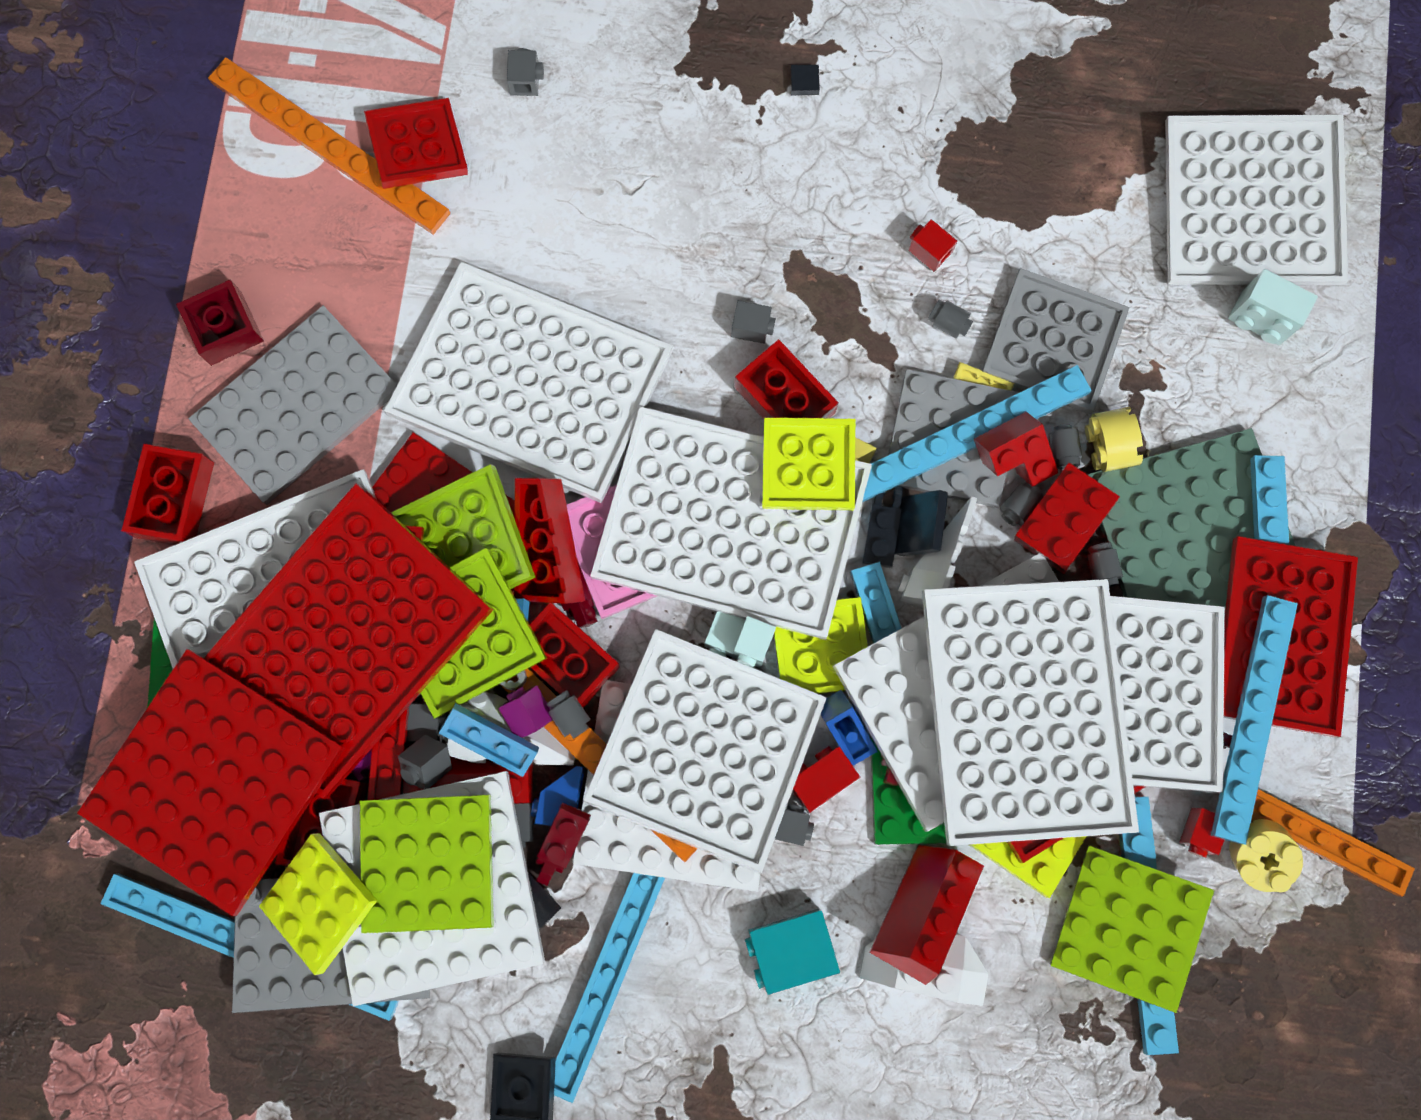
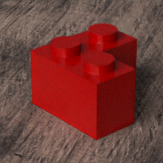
(1018, 445)

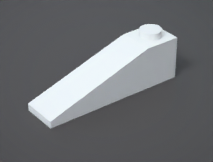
(935, 568)
(486, 705)

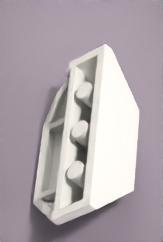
(960, 979)

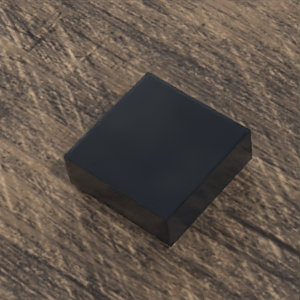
(804, 80)

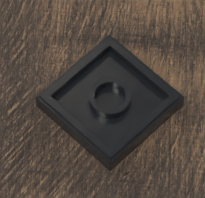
(921, 523)
(522, 1087)

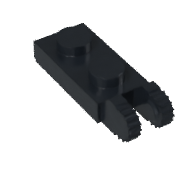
(883, 530)

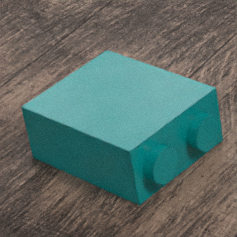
(792, 952)

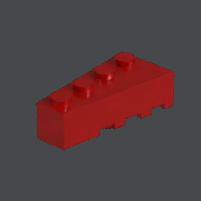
(549, 542)

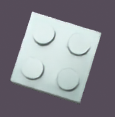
(1272, 307)

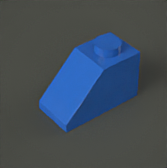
(847, 728)
(564, 790)

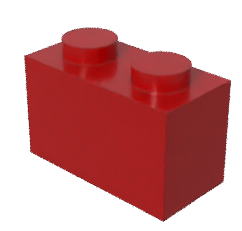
(824, 778)

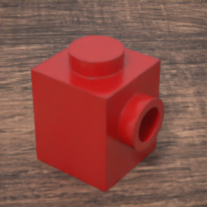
(932, 244)
(1198, 834)

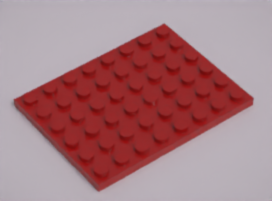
(352, 628)

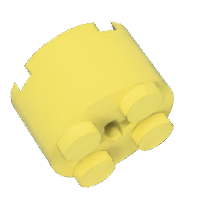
(1114, 439)
(1276, 870)

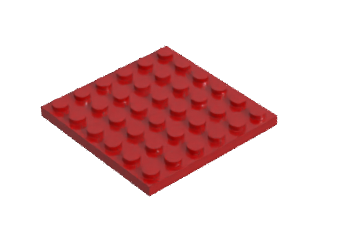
(211, 782)

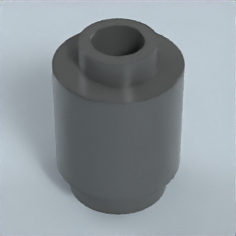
(950, 318)
(1065, 446)
(1021, 504)
(1104, 563)
(568, 714)

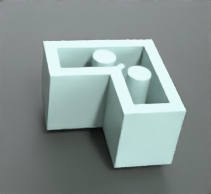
(740, 638)

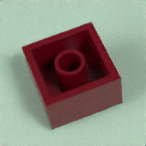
(220, 322)

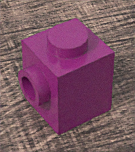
(525, 711)

